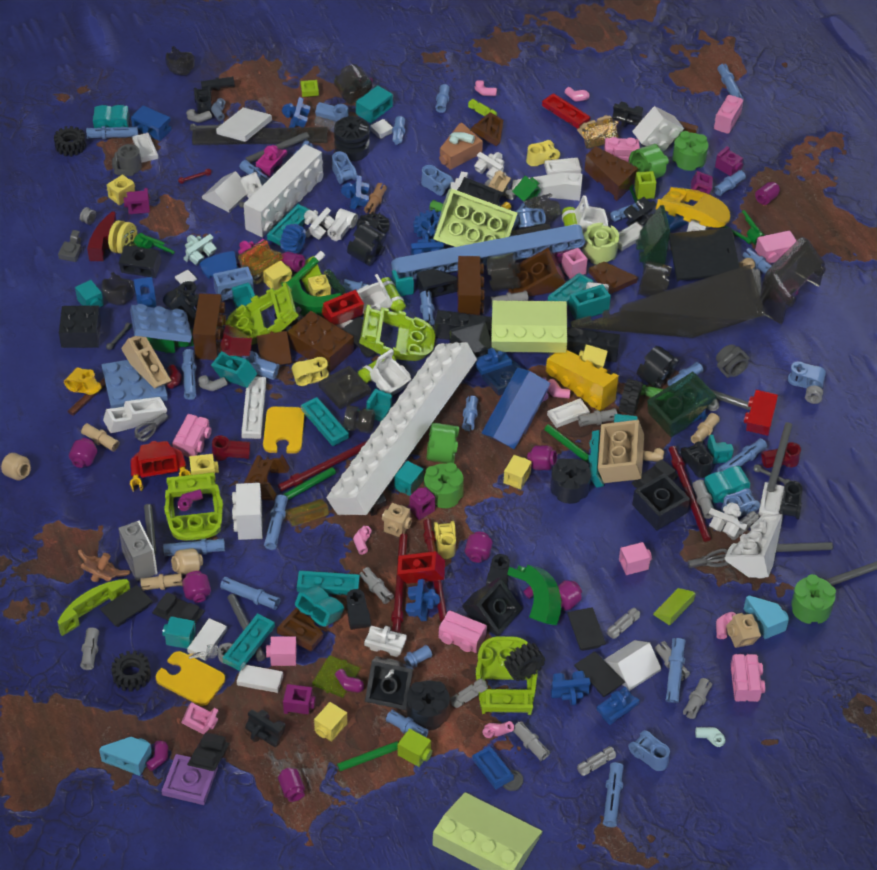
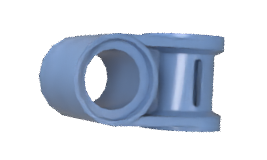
(342, 167)
(435, 179)
(531, 217)
(807, 375)
(744, 500)
(648, 748)

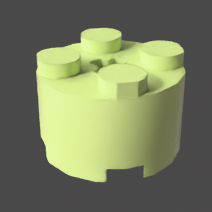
(600, 243)

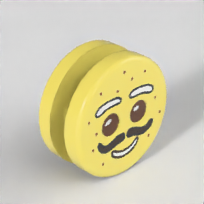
(121, 234)

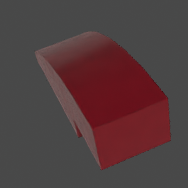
(99, 240)

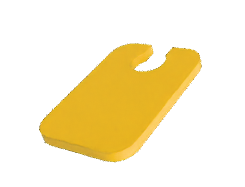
(283, 424)
(195, 680)

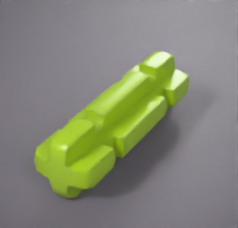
(480, 108)

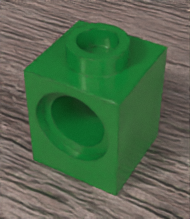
(527, 188)

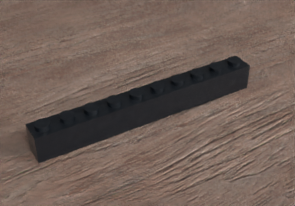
(576, 337)

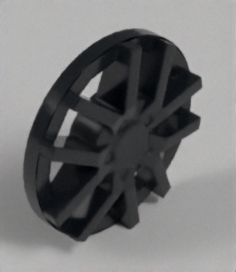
(378, 223)

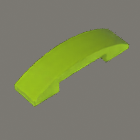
(89, 601)

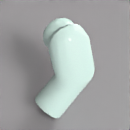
(455, 136)
(711, 734)

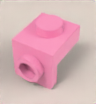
(200, 718)

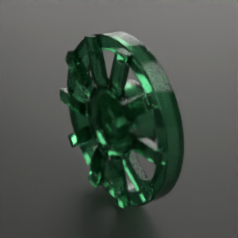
(337, 287)

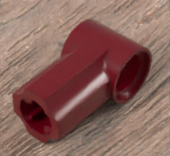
(224, 448)
(790, 459)

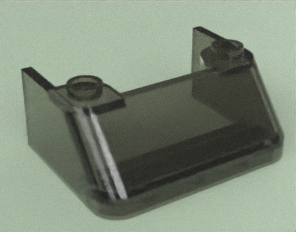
(787, 276)

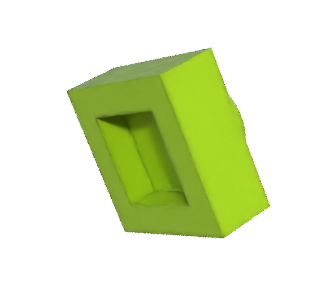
(309, 88)

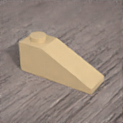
(145, 361)

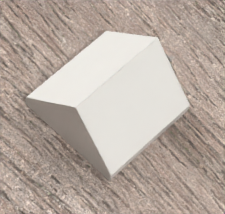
(226, 192)
(634, 663)

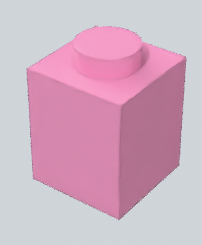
(574, 263)
(635, 558)
(282, 651)

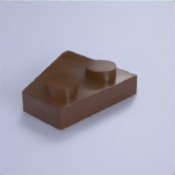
(489, 128)
(615, 277)
(302, 627)

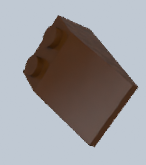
(540, 274)

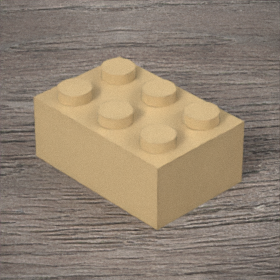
(621, 451)

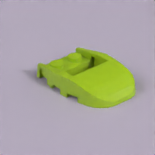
(250, 319)
(414, 335)
(194, 525)
(491, 666)

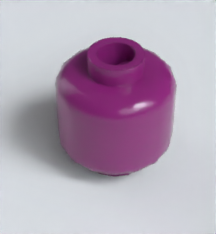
(83, 452)
(542, 457)
(478, 547)
(196, 586)
(570, 594)

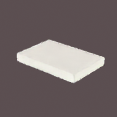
(244, 124)

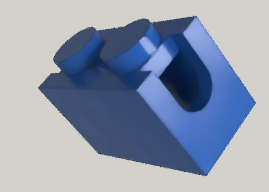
(151, 122)
(144, 297)

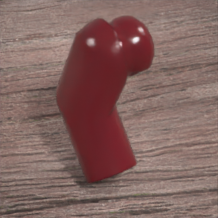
(175, 376)

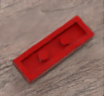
(565, 110)

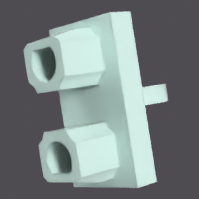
(196, 246)

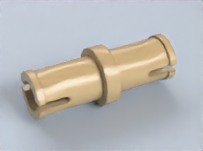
(705, 428)
(100, 437)
(161, 581)

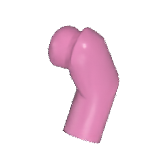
(483, 90)
(577, 96)
(360, 539)
(721, 629)
(497, 729)

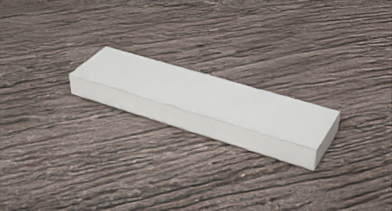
(254, 408)

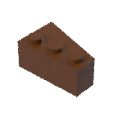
(610, 171)

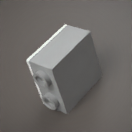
(138, 550)

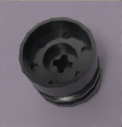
(352, 137)

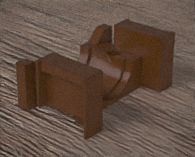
(259, 473)

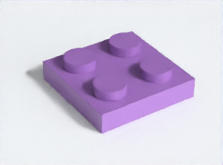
(187, 781)

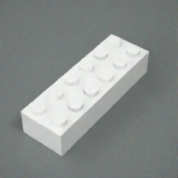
(283, 190)

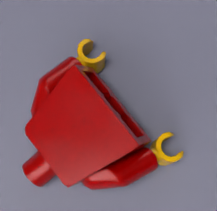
(154, 460)

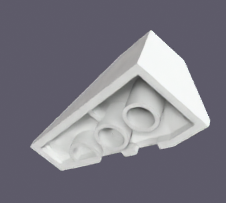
(560, 185)
(757, 549)

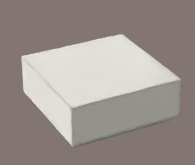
(381, 128)

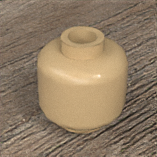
(16, 466)
(186, 561)

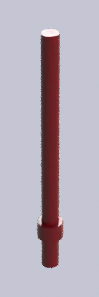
(678, 464)
(298, 479)
(430, 539)
(397, 615)

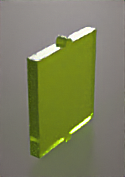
(326, 676)

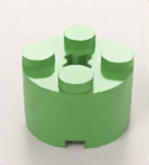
(690, 150)
(649, 159)
(442, 443)
(445, 483)
(813, 599)

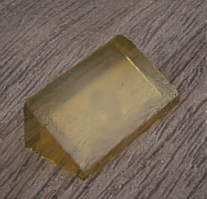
(307, 512)

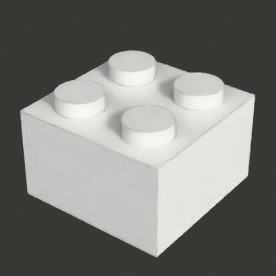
(658, 128)
(247, 511)

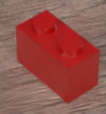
(343, 308)
(761, 412)
(418, 566)

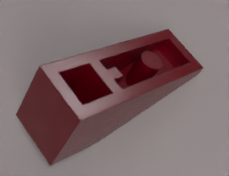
(235, 342)

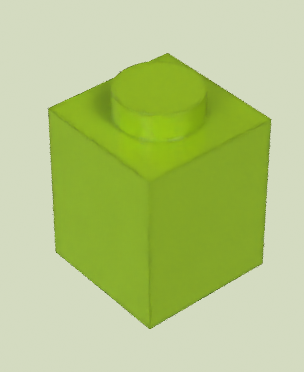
(645, 185)
(414, 748)

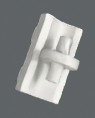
(490, 162)
(251, 183)
(312, 218)
(729, 517)
(385, 640)

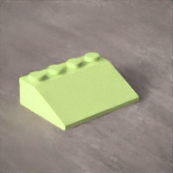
(472, 220)
(529, 326)
(485, 835)

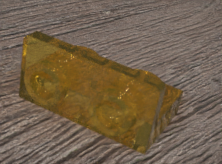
(596, 133)
(259, 258)

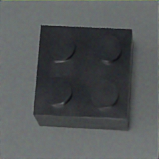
(80, 327)
(660, 501)

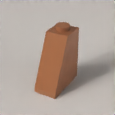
(456, 154)

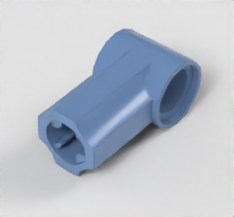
(332, 112)
(262, 367)

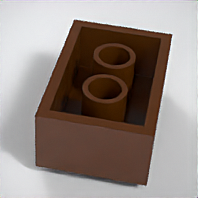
(470, 285)
(208, 326)
(320, 338)

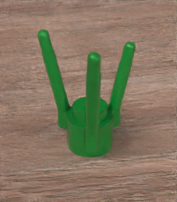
(753, 233)
(146, 242)

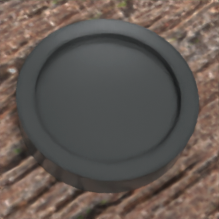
(516, 783)

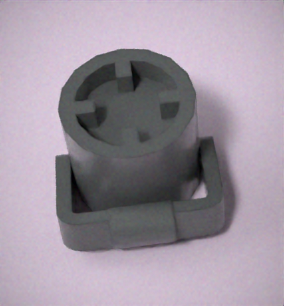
(128, 159)
(732, 360)

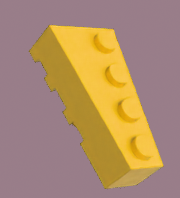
(583, 379)

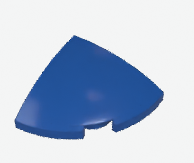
(218, 263)

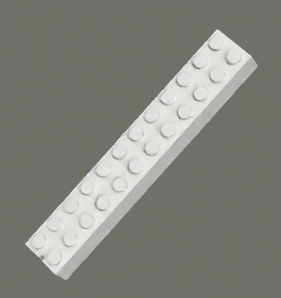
(401, 429)

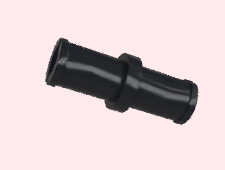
(218, 83)

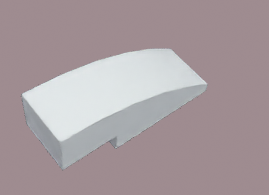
(133, 414)

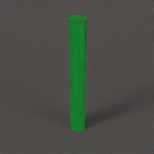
(567, 443)
(310, 483)
(367, 756)

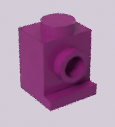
(728, 161)
(702, 182)
(137, 202)
(421, 498)
(298, 699)

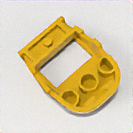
(708, 209)

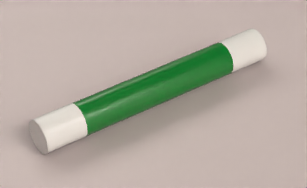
(301, 273)

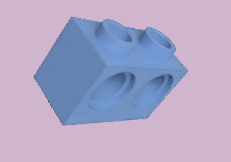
(226, 280)

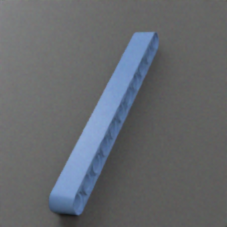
(521, 245)

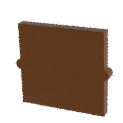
(274, 347)

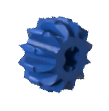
(293, 238)

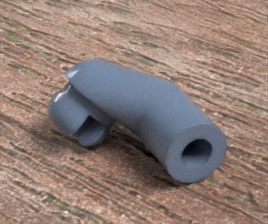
(217, 109)

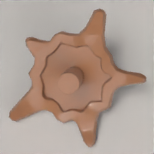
(101, 567)

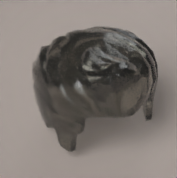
(179, 62)
(550, 207)
(118, 290)

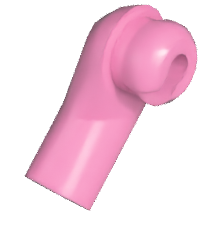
(556, 391)

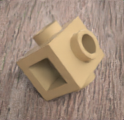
(396, 519)
(743, 630)

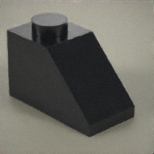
(436, 282)

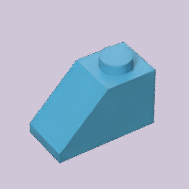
(768, 615)
(127, 754)

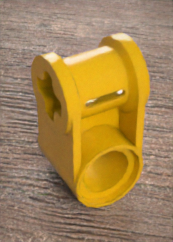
(82, 381)

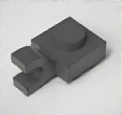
(71, 250)

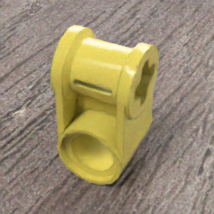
(541, 152)
(308, 371)
(445, 539)

